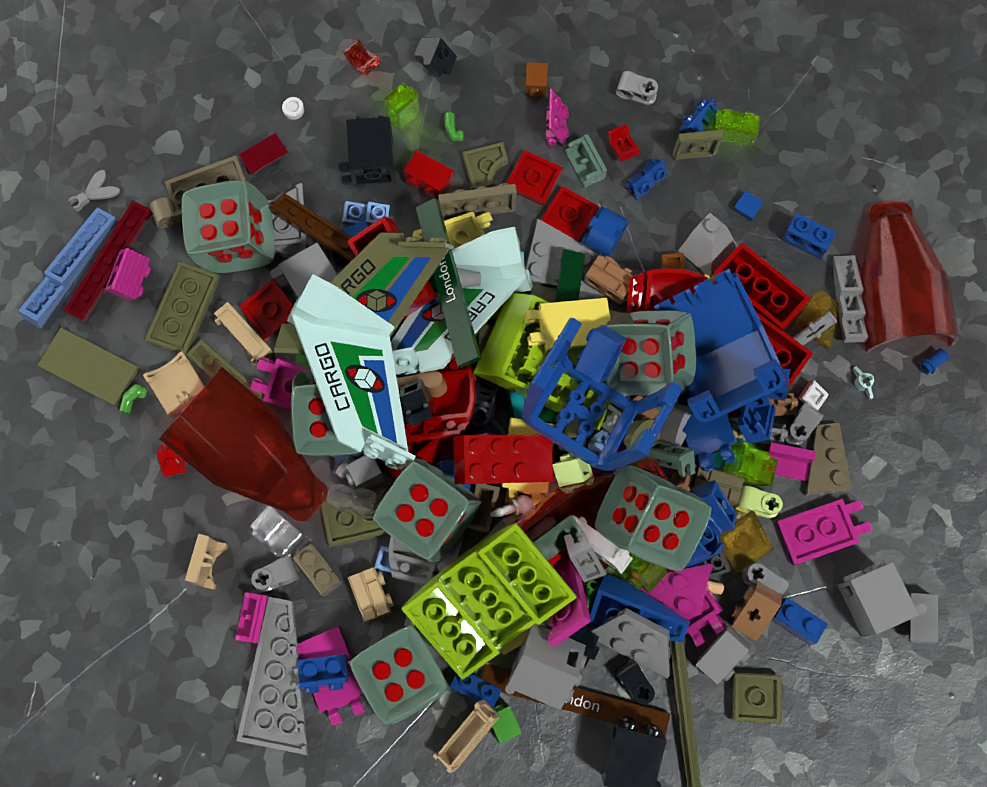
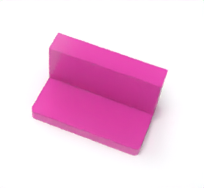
(792, 461)

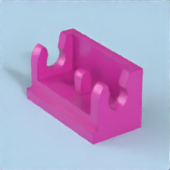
(251, 618)

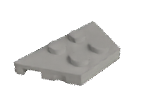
(287, 238)
(637, 639)

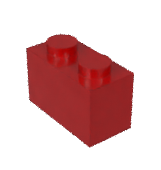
(428, 175)

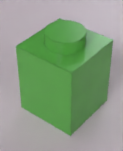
(506, 725)

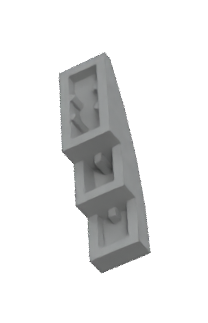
(848, 295)

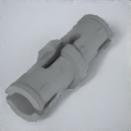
(815, 329)

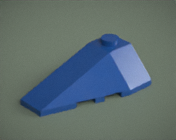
(618, 595)

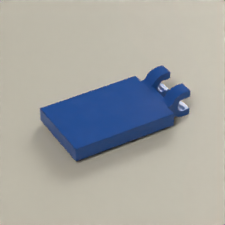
(708, 437)

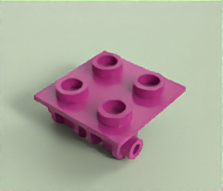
(556, 121)

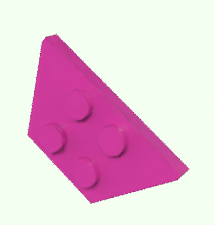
(683, 590)

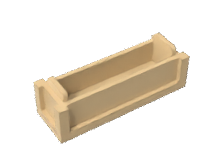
(243, 333)
(467, 736)

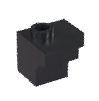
(435, 56)
(416, 403)

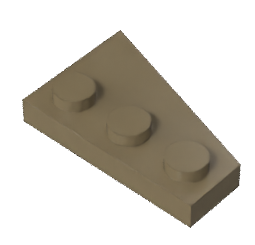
(830, 468)

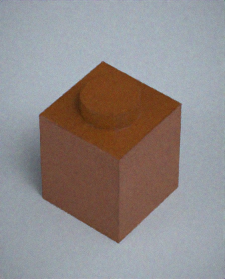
(536, 79)

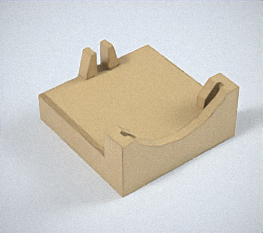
(175, 384)
(202, 561)

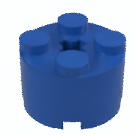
(605, 231)
(708, 546)

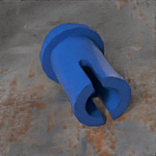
(929, 364)

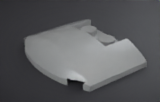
(415, 569)

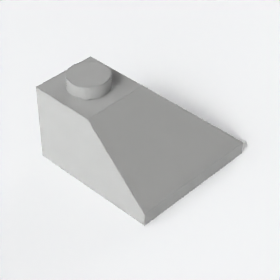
(708, 245)

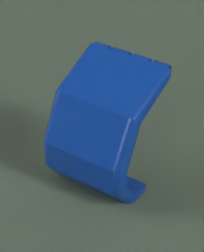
(731, 348)

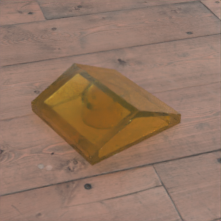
(745, 542)

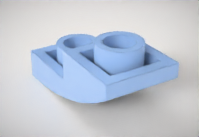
(359, 212)

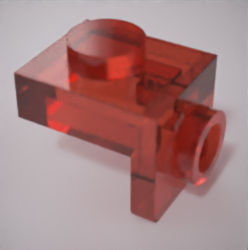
(360, 58)

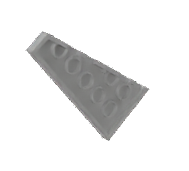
(546, 258)
(273, 702)

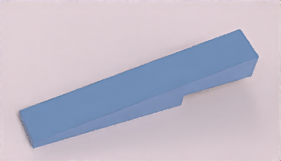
(66, 268)

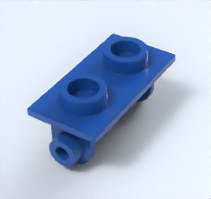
(704, 111)
(653, 173)
(476, 689)

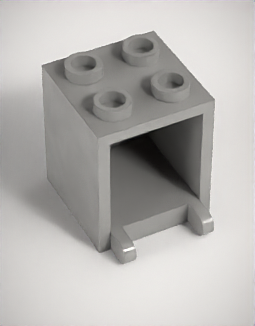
(300, 267)
(878, 599)
(545, 670)

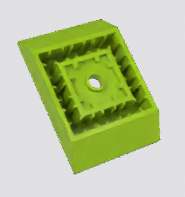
(513, 363)

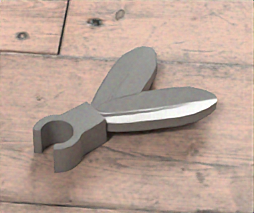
(94, 191)

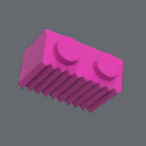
(128, 274)

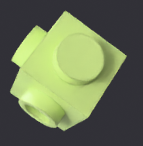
(571, 470)

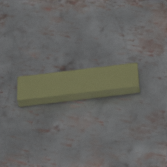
(212, 362)

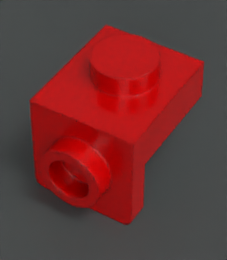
(622, 144)
(170, 462)

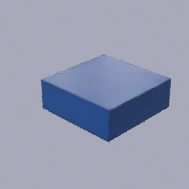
(748, 205)

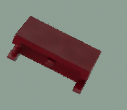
(263, 154)

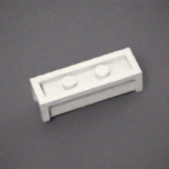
(604, 549)

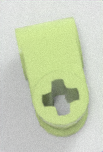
(757, 500)

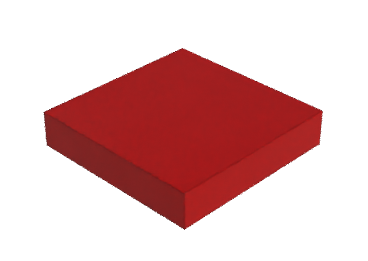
(534, 177)
(570, 213)
(268, 309)

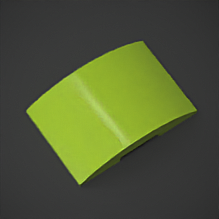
(487, 599)

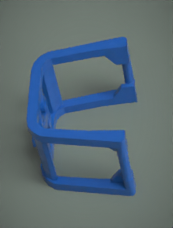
(547, 379)

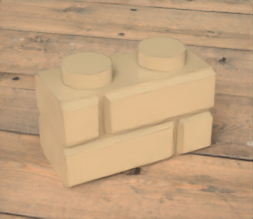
(370, 594)

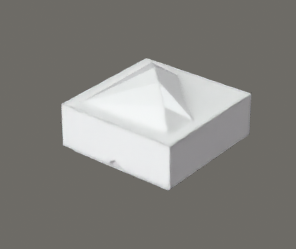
(813, 394)

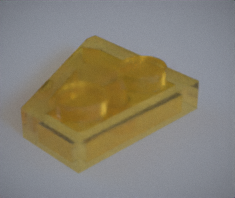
(818, 307)

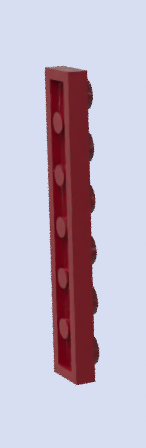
(97, 277)

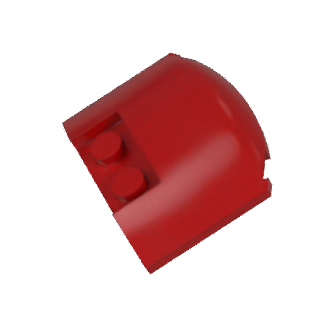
(659, 285)
(450, 410)

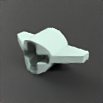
(864, 382)

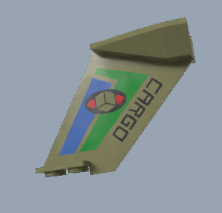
(383, 279)

